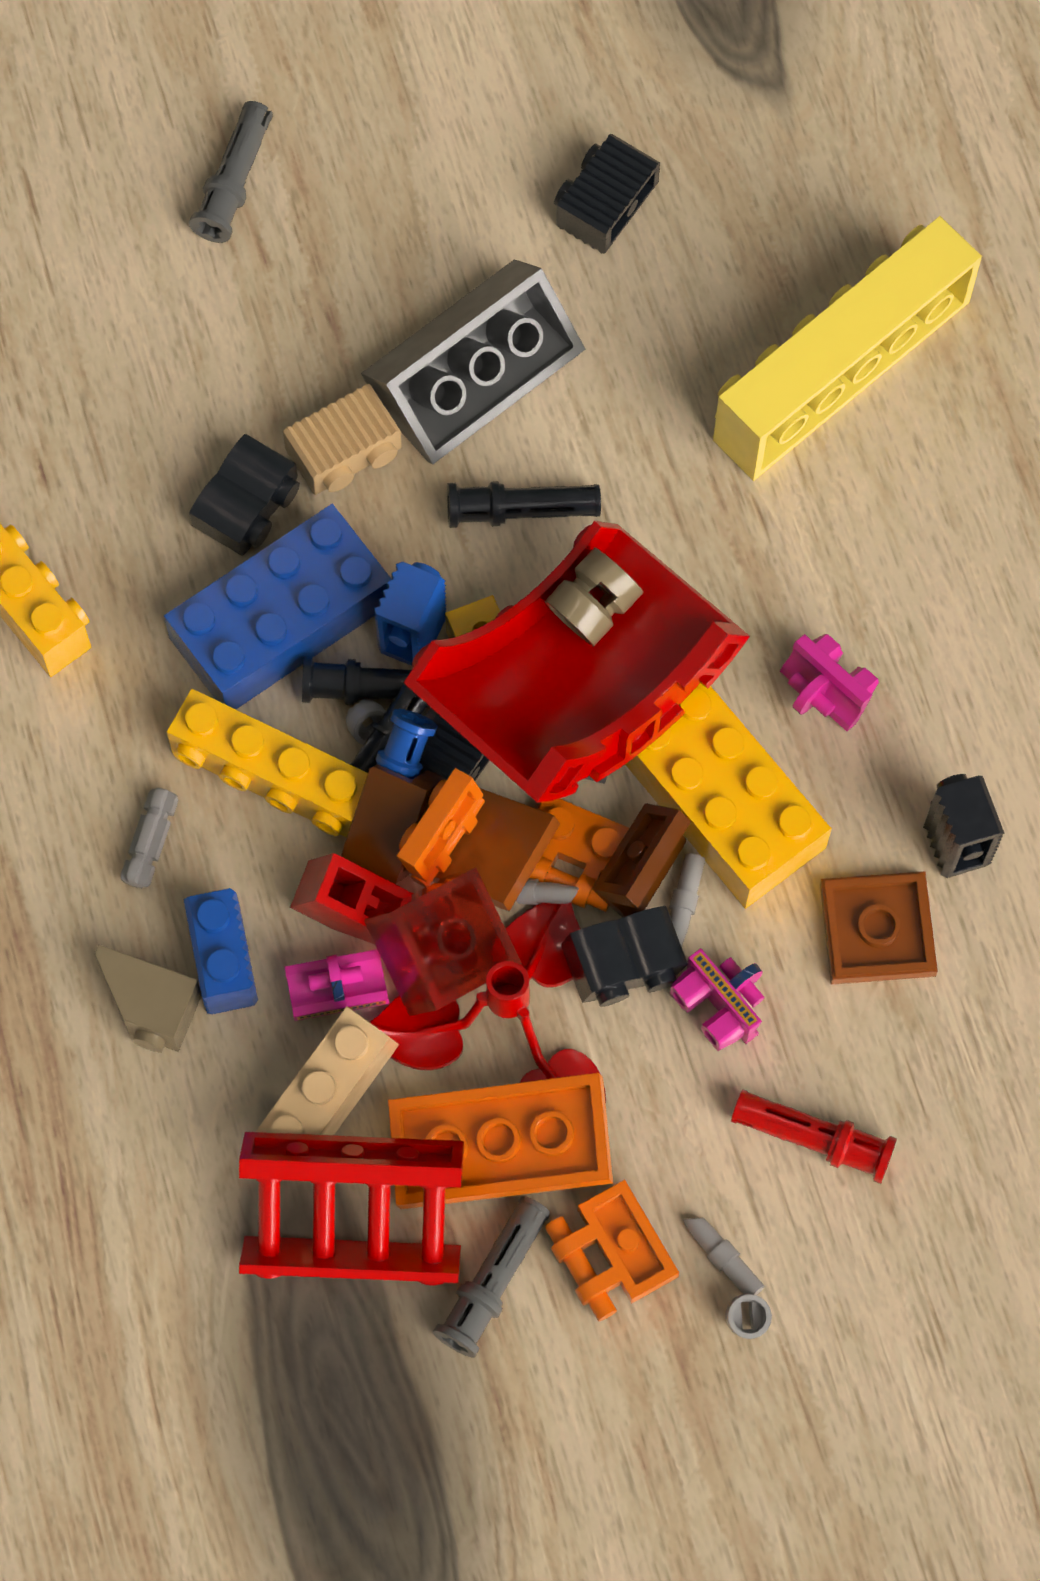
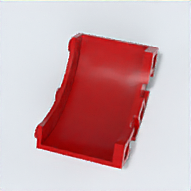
(567, 710)

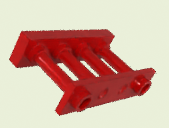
(351, 1159)

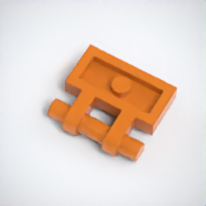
(451, 813)
(582, 841)
(626, 1241)

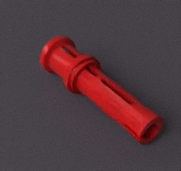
(838, 1142)

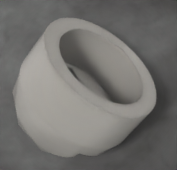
(358, 714)
(759, 1315)

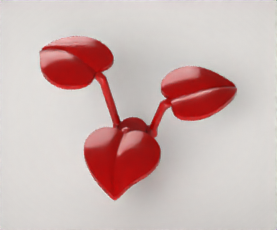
(434, 1038)

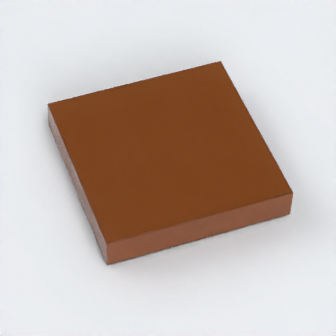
(503, 846)
(878, 927)

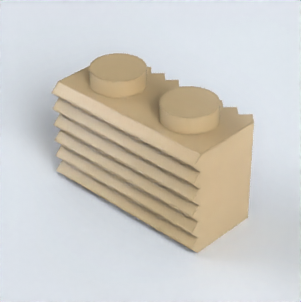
(343, 440)

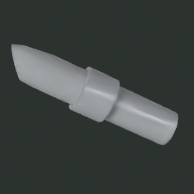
(546, 892)
(685, 896)
(724, 1256)

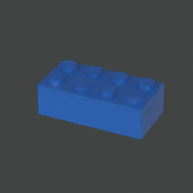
(278, 608)

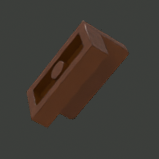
(383, 815)
(642, 859)

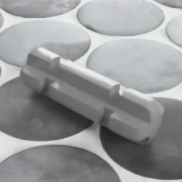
(149, 838)

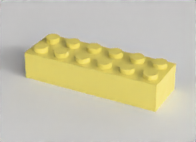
(845, 347)

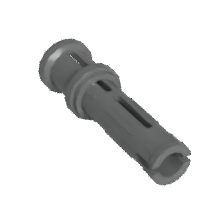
(226, 189)
(481, 1297)

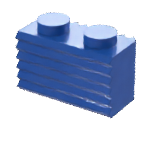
(410, 611)
(220, 951)

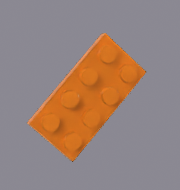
(513, 1136)

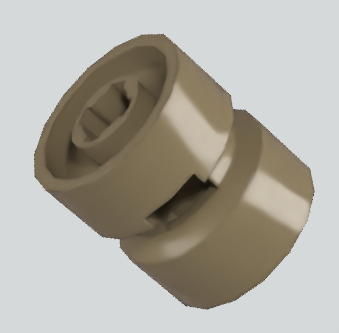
(580, 609)

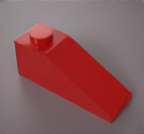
(343, 895)

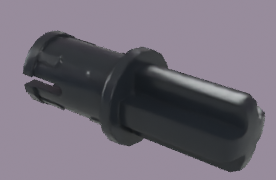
(378, 738)

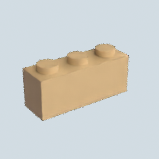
(332, 1078)

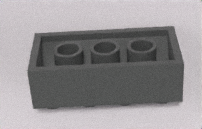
(475, 359)

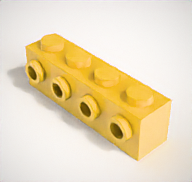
(34, 609)
(266, 762)

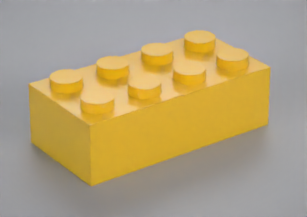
(739, 801)

